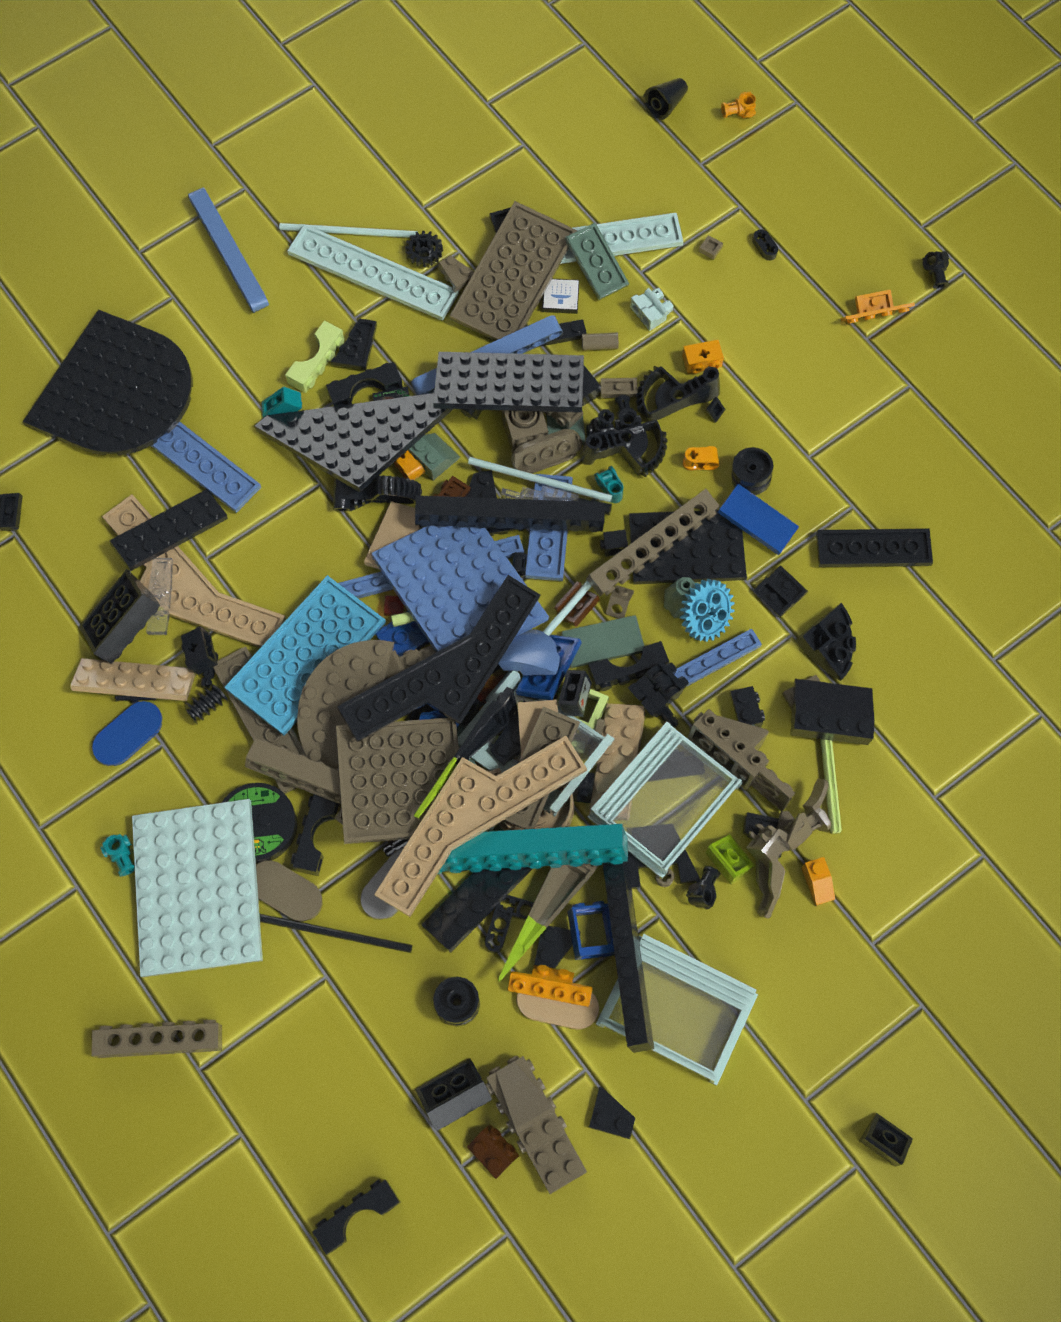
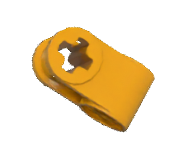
(702, 458)
(409, 466)

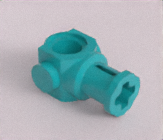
(120, 854)

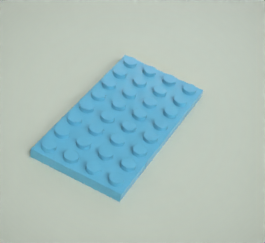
(279, 670)

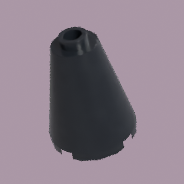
(664, 97)

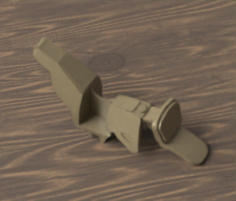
(787, 836)

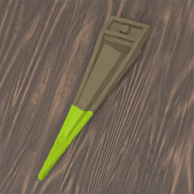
(554, 895)

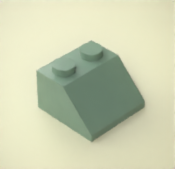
(433, 455)

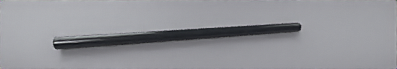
(336, 933)

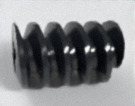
(205, 702)

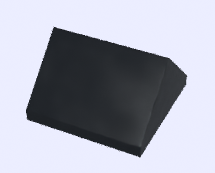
(886, 1140)

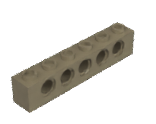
(103, 1037)

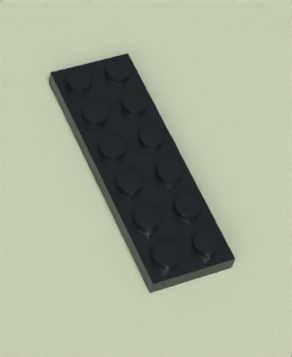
(168, 530)
(874, 547)
(471, 904)

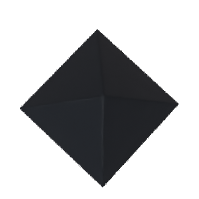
(715, 409)

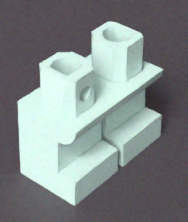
(650, 308)

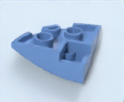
(531, 654)

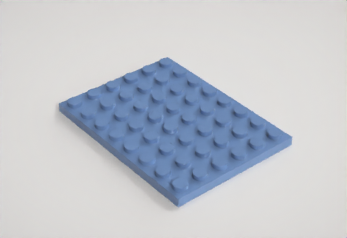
(449, 579)

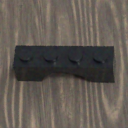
(383, 377)
(606, 674)
(308, 858)
(332, 1232)

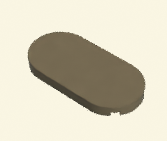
(547, 451)
(287, 891)

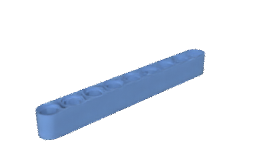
(228, 250)
(514, 343)

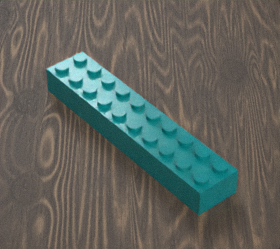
(540, 848)

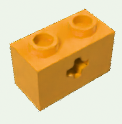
(702, 355)

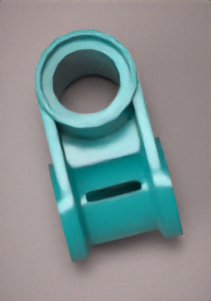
(608, 482)

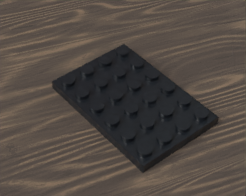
(709, 552)

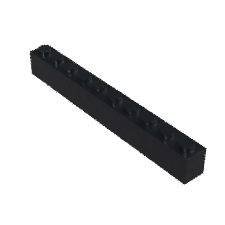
(509, 513)
(628, 958)

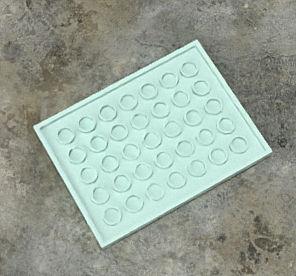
(196, 888)

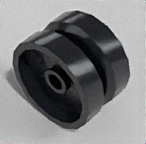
(752, 470)
(453, 989)

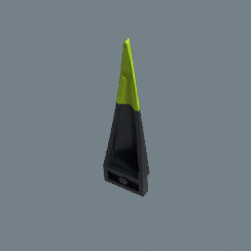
(489, 725)

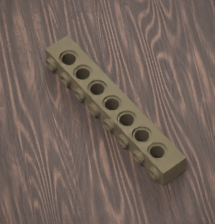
(702, 501)

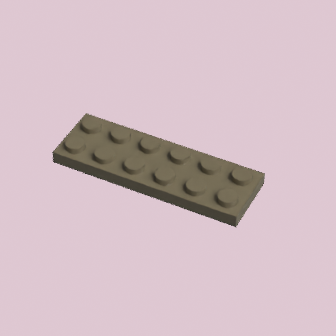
(547, 730)

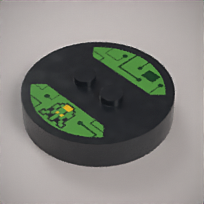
(272, 818)

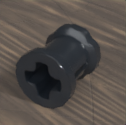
(518, 562)

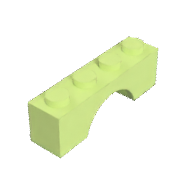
(304, 374)

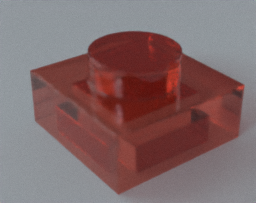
(393, 605)

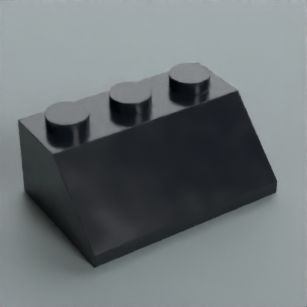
(453, 1094)

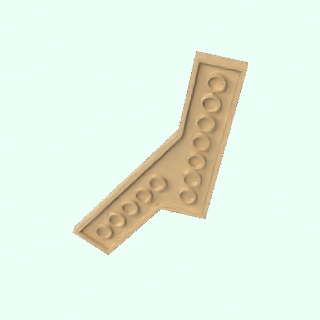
(193, 595)
(469, 806)

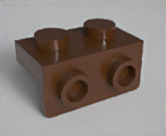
(581, 609)
(493, 1151)

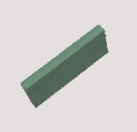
(596, 261)
(606, 640)

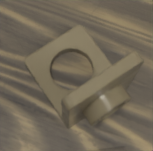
(622, 597)

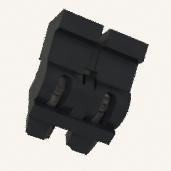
(665, 682)

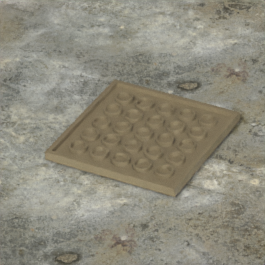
(390, 776)

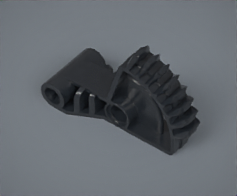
(694, 391)
(609, 443)
(382, 490)

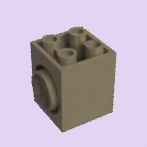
(523, 426)

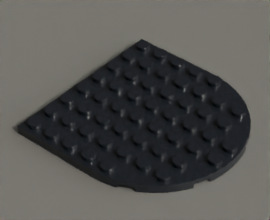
(115, 389)

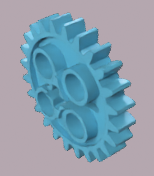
(707, 610)

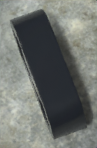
(762, 246)

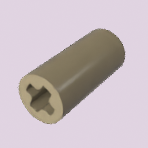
(600, 341)

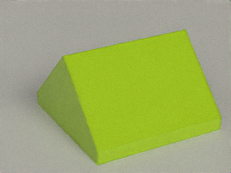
(729, 858)

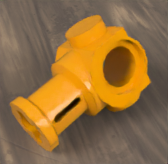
(742, 106)

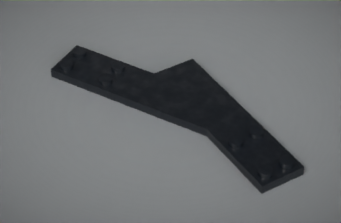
(449, 677)

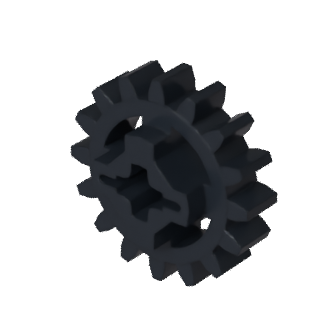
(424, 248)

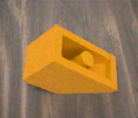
(819, 881)

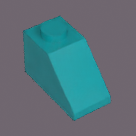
(282, 401)

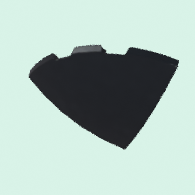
(830, 642)

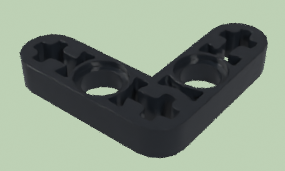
(506, 915)

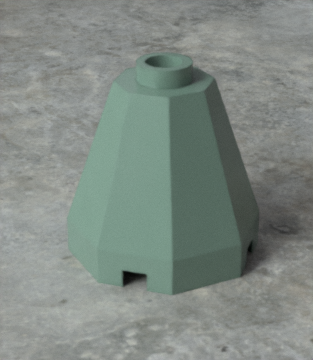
(676, 594)

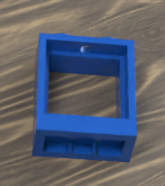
(594, 951)

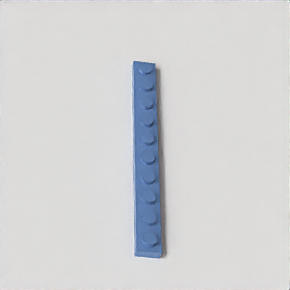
(378, 583)

